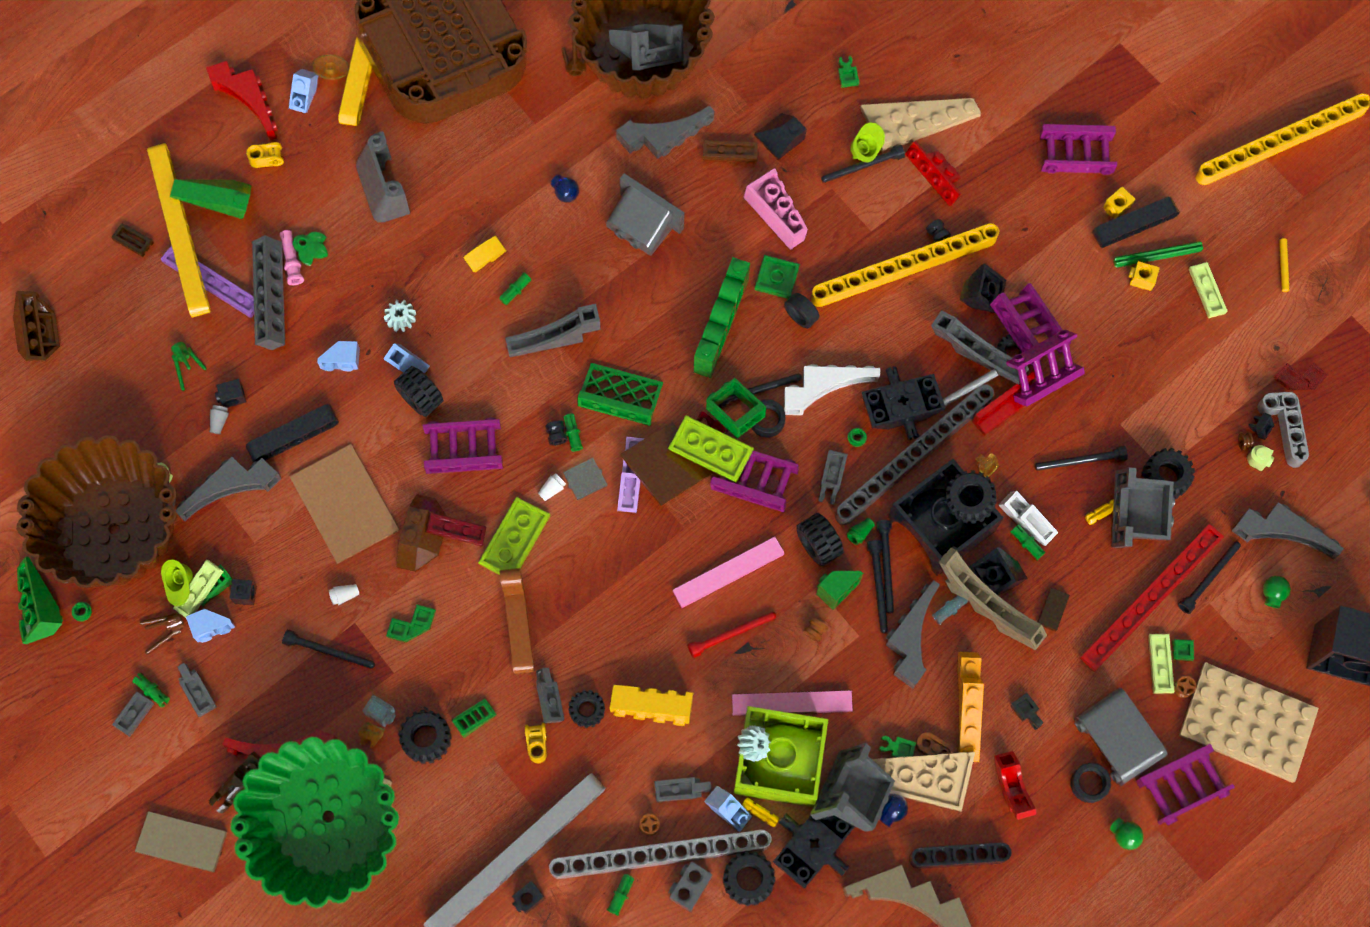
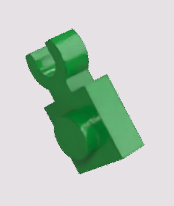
(847, 74)
(899, 748)

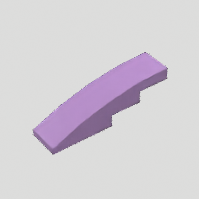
(629, 483)

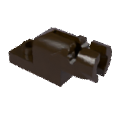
(234, 783)

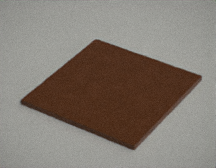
(660, 469)

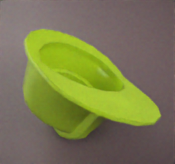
(868, 142)
(176, 581)

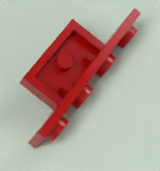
(936, 171)

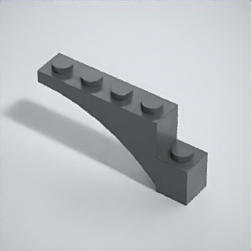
(662, 136)
(557, 334)
(973, 347)
(228, 480)
(1284, 524)
(907, 638)

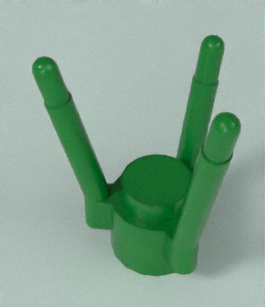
(181, 353)

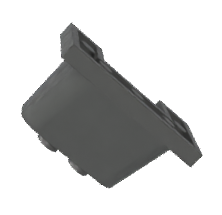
(649, 44)
(643, 216)
(1141, 509)
(854, 789)

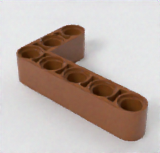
(517, 620)

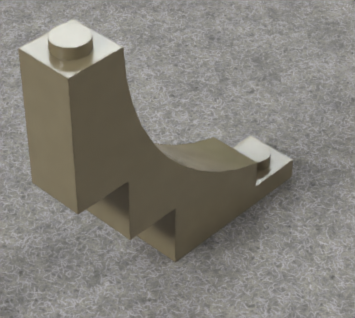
(895, 887)

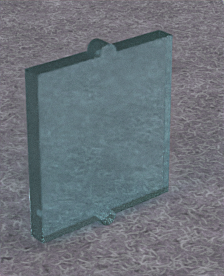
(585, 478)

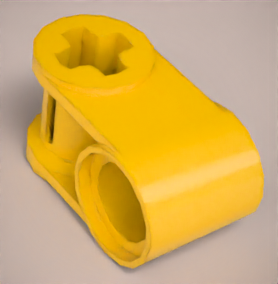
(266, 155)
(536, 739)

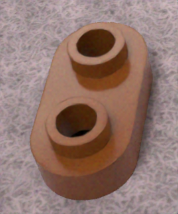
(936, 744)

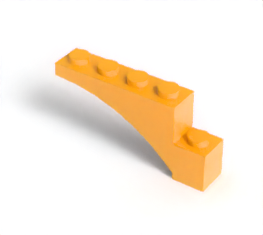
(970, 702)

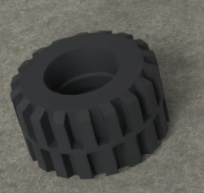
(418, 391)
(1174, 461)
(971, 480)
(820, 539)
(435, 750)
(761, 865)

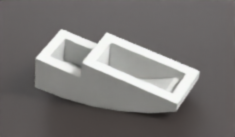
(1028, 517)

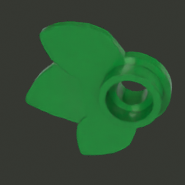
(312, 248)

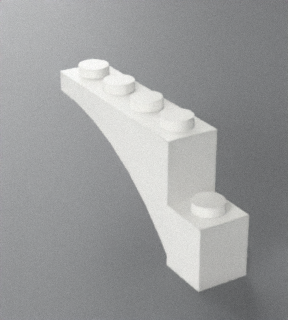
(823, 380)

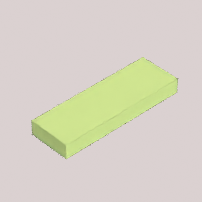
(1208, 290)
(200, 587)
(1161, 663)

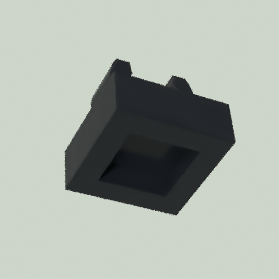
(1263, 426)

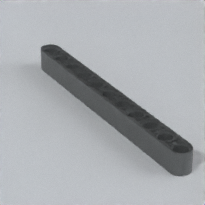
(910, 461)

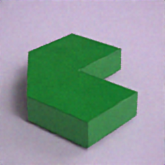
(406, 631)

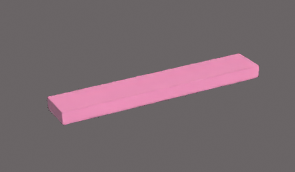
(728, 572)
(795, 702)

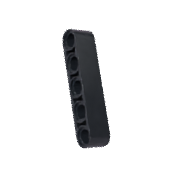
(1135, 222)
(292, 433)
(969, 851)

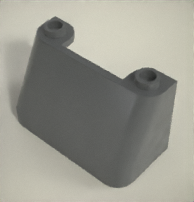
(386, 199)
(1121, 735)

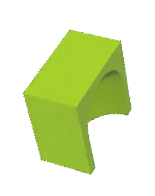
(792, 764)

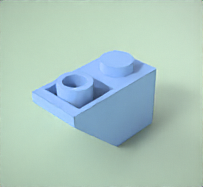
(303, 90)
(342, 356)
(403, 359)
(207, 624)
(728, 808)

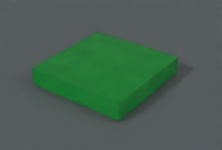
(777, 277)

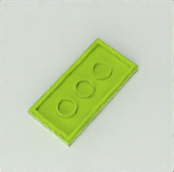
(711, 448)
(514, 537)

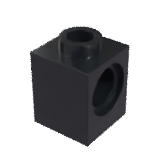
(230, 393)
(243, 592)
(531, 889)

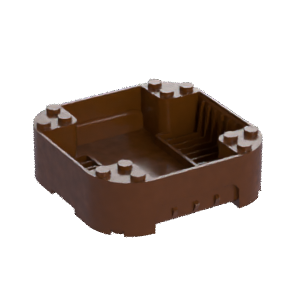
(440, 53)

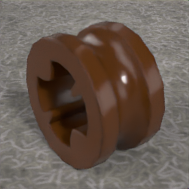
(1245, 441)

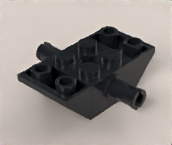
(920, 398)
(803, 862)

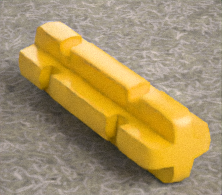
(1100, 512)
(760, 812)

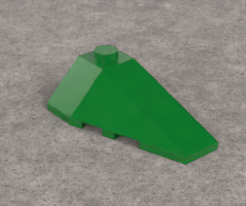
(218, 195)
(38, 606)

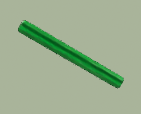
(1158, 254)

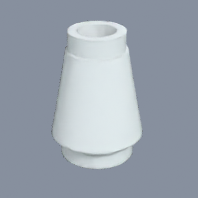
(551, 487)
(341, 594)

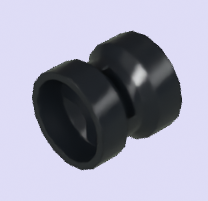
(938, 231)
(556, 433)

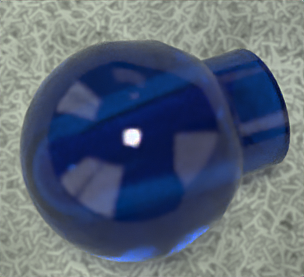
(565, 188)
(894, 809)

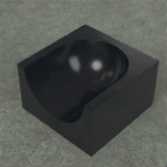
(929, 519)
(1342, 645)

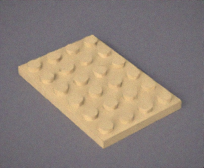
(1249, 722)

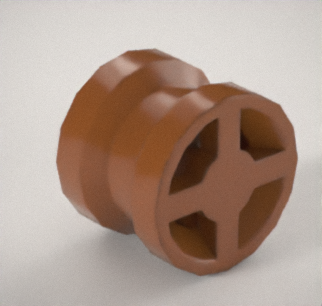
(815, 629)
(1188, 685)
(649, 820)

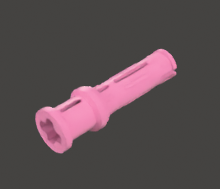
(292, 265)

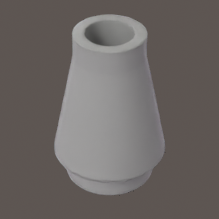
(218, 417)

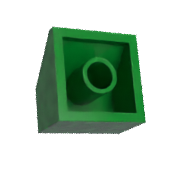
(837, 586)

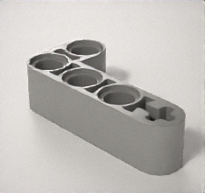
(1288, 429)

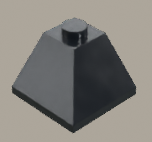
(781, 134)
(982, 288)
(999, 571)

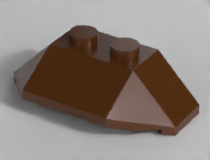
(34, 327)
(416, 545)

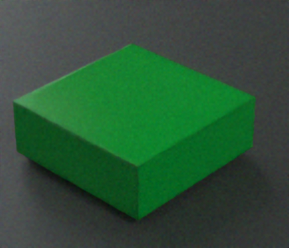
(1183, 649)

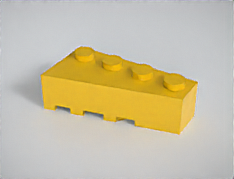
(651, 704)

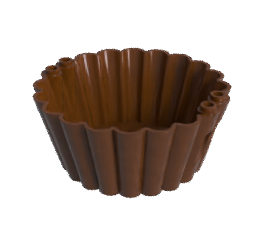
(591, 37)
(83, 497)

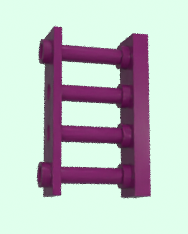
(1078, 132)
(1015, 322)
(1056, 378)
(473, 461)
(758, 494)
(1185, 765)

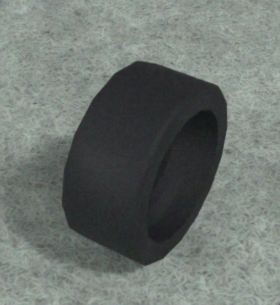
(801, 310)
(770, 432)
(1101, 771)

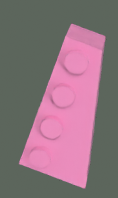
(776, 208)

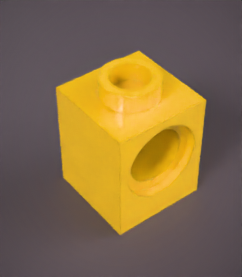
(1122, 197)
(1148, 270)

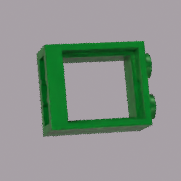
(747, 421)

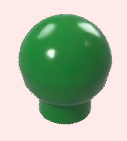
(1276, 590)
(1127, 834)

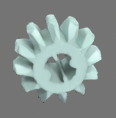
(396, 310)
(753, 743)

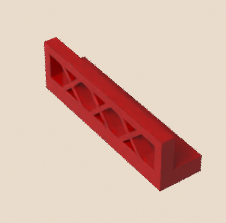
(1000, 408)

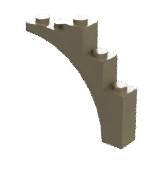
(987, 603)

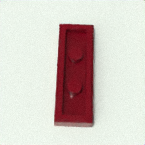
(456, 529)

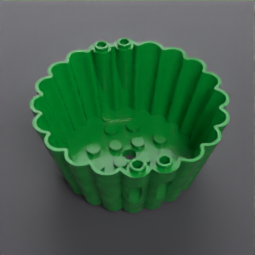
(285, 813)

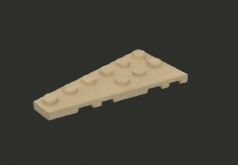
(915, 120)
(931, 778)

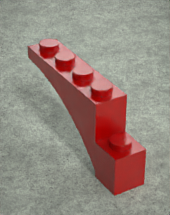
(246, 90)
(235, 747)

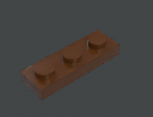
(730, 151)

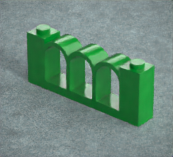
(721, 317)

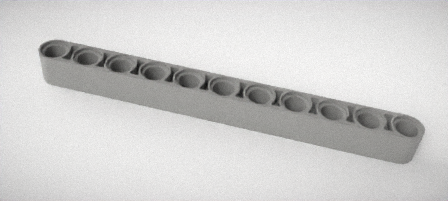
(517, 853)
(651, 860)

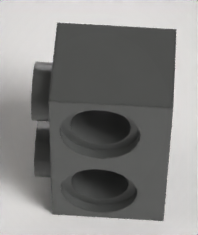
(694, 888)

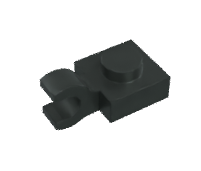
(1026, 709)

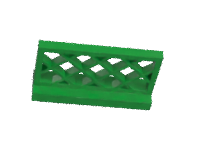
(613, 406)

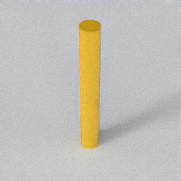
(1284, 265)

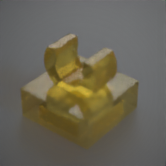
(987, 465)
(370, 732)

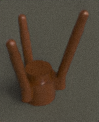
(575, 66)
(172, 622)

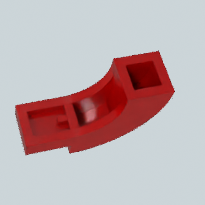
(1013, 786)

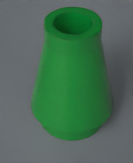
(860, 531)

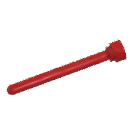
(697, 648)

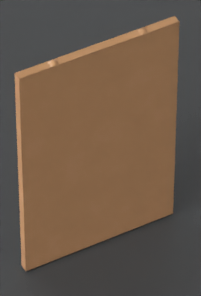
(344, 503)

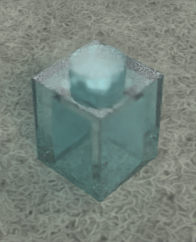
(379, 711)

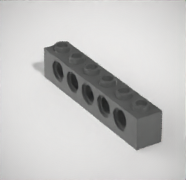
(268, 293)

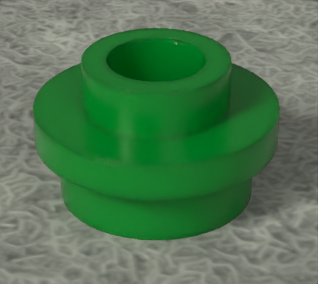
(857, 432)
(78, 607)

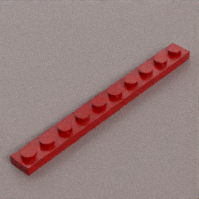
(1151, 598)

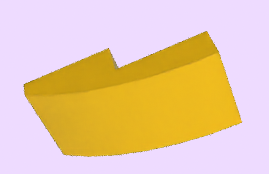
(484, 253)

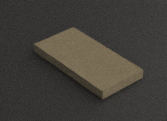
(181, 841)

